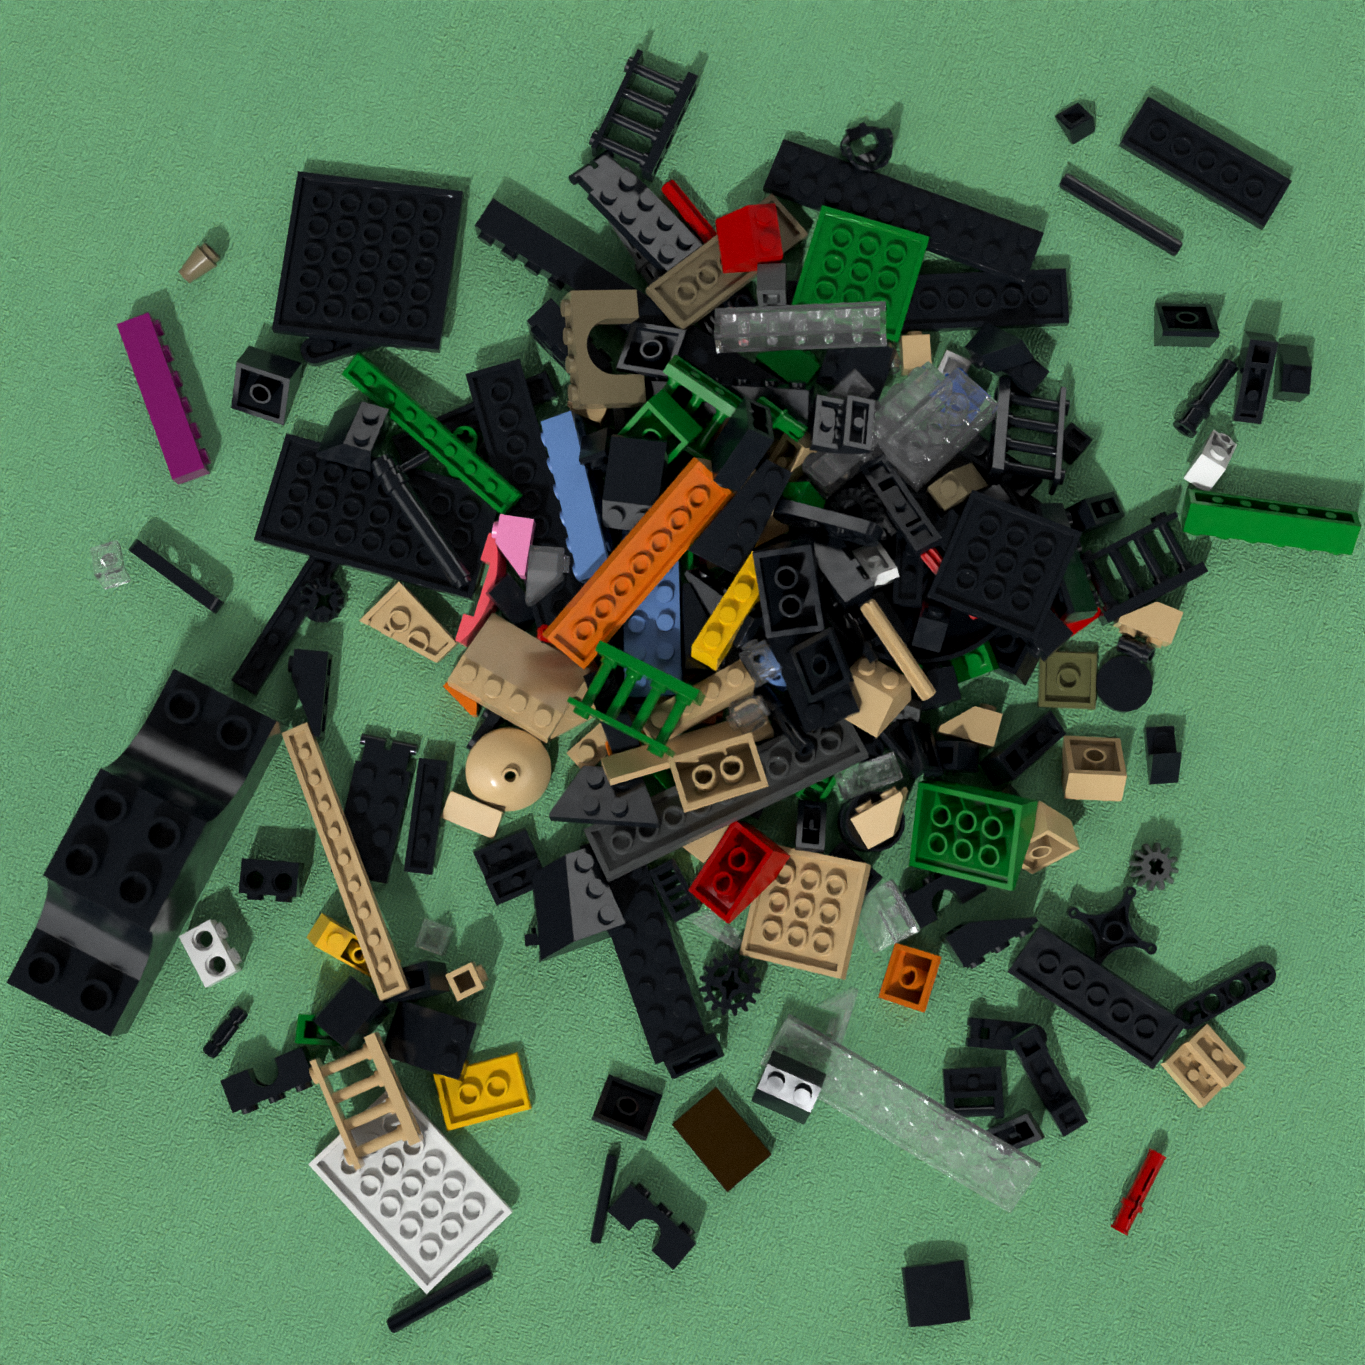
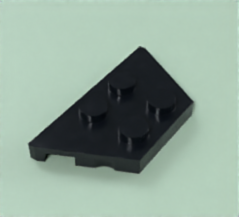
(596, 802)

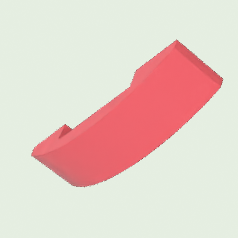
(472, 625)

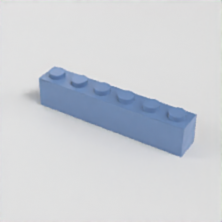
(578, 494)

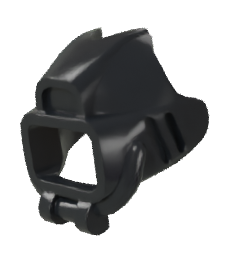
(875, 158)

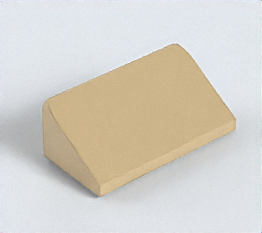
(472, 814)

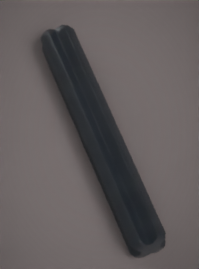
(439, 1298)

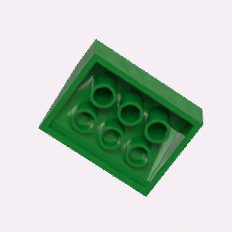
(971, 832)

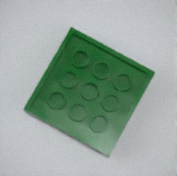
(861, 262)

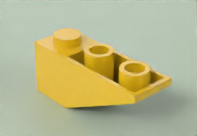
(338, 942)

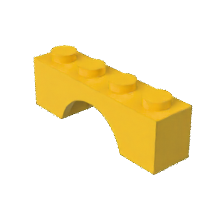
(724, 623)

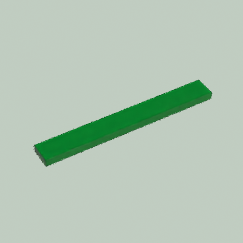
(432, 434)

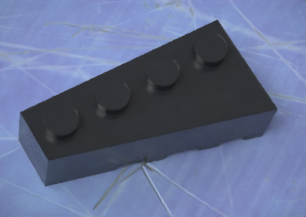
(742, 520)

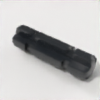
(225, 1032)

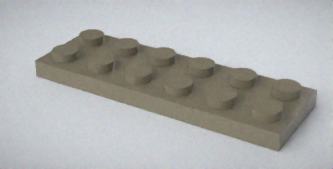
(698, 283)

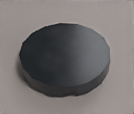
(1123, 684)

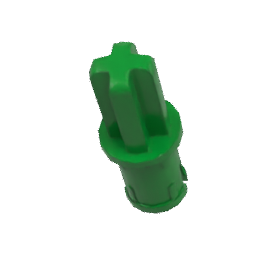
(784, 421)

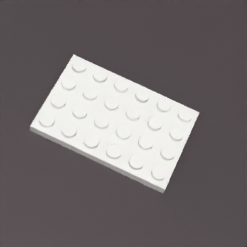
(414, 1198)

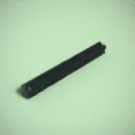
(1120, 214)

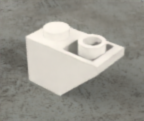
(1211, 461)

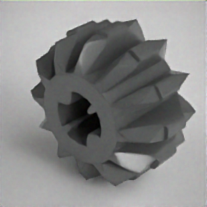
(1163, 866)

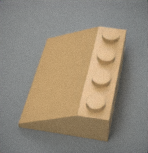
(518, 677)

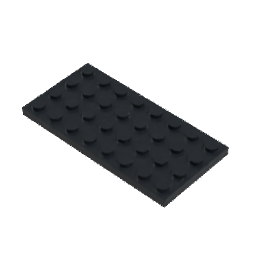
(350, 521)

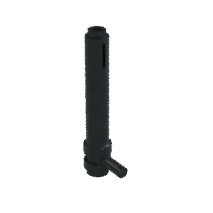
(397, 485)

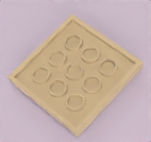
(808, 914)

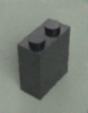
(741, 444)

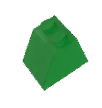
(664, 420)

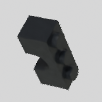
(921, 899)
(245, 1089)
(675, 1238)

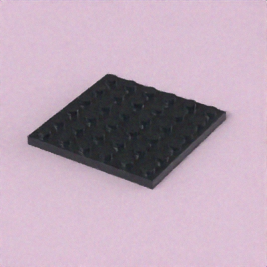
(368, 262)

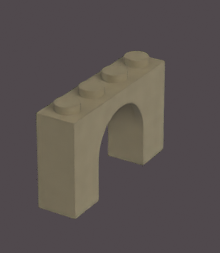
(589, 385)

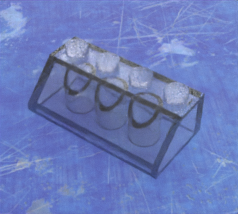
(938, 428)

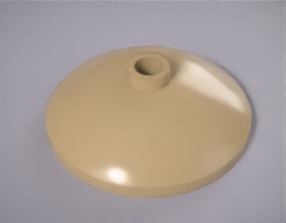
(503, 752)

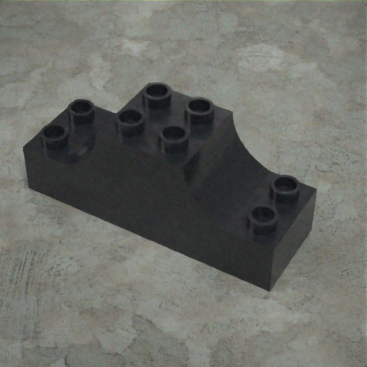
(143, 853)

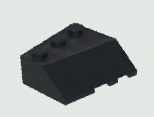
(573, 904)

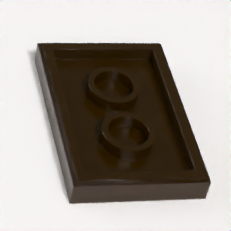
(721, 1139)

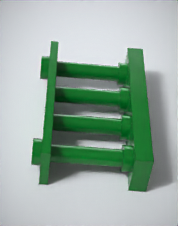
(702, 389)
(635, 671)

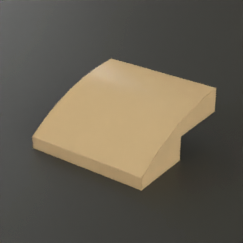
(1203, 1065)

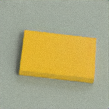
(487, 1092)

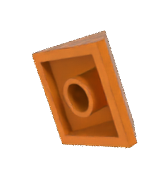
(910, 977)

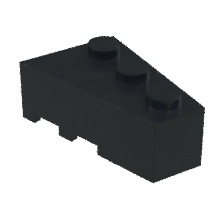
(547, 329)
(839, 572)

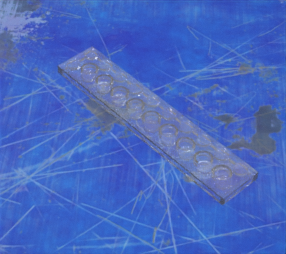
(909, 1117)

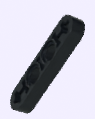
(828, 523)
(176, 576)
(1226, 999)

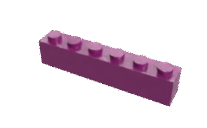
(163, 398)

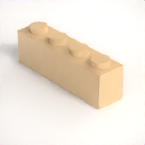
(719, 692)

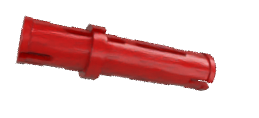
(1138, 1192)

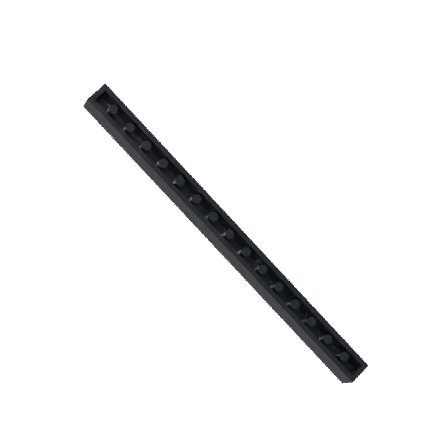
(574, 271)

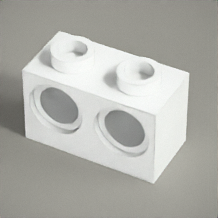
(204, 957)

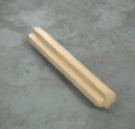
(898, 649)

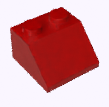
(749, 238)

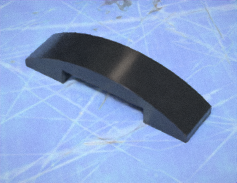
(1047, 1081)

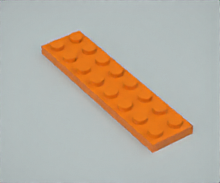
(638, 563)

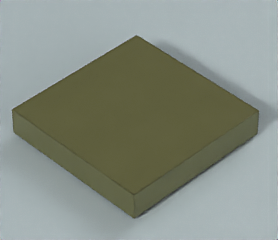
(1067, 681)

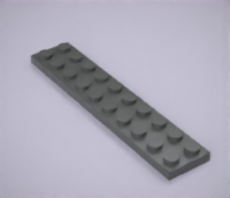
(787, 772)

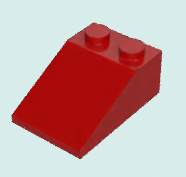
(738, 870)

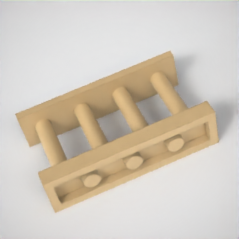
(396, 1103)

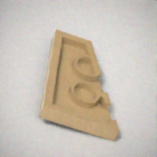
(410, 623)

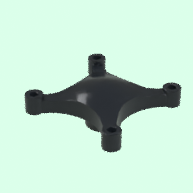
(1112, 928)

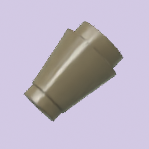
(199, 262)

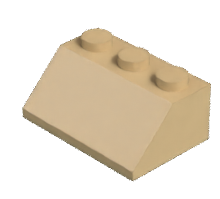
(717, 772)

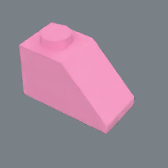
(514, 540)

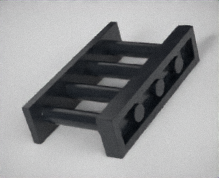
(659, 137)
(1002, 443)
(1162, 583)

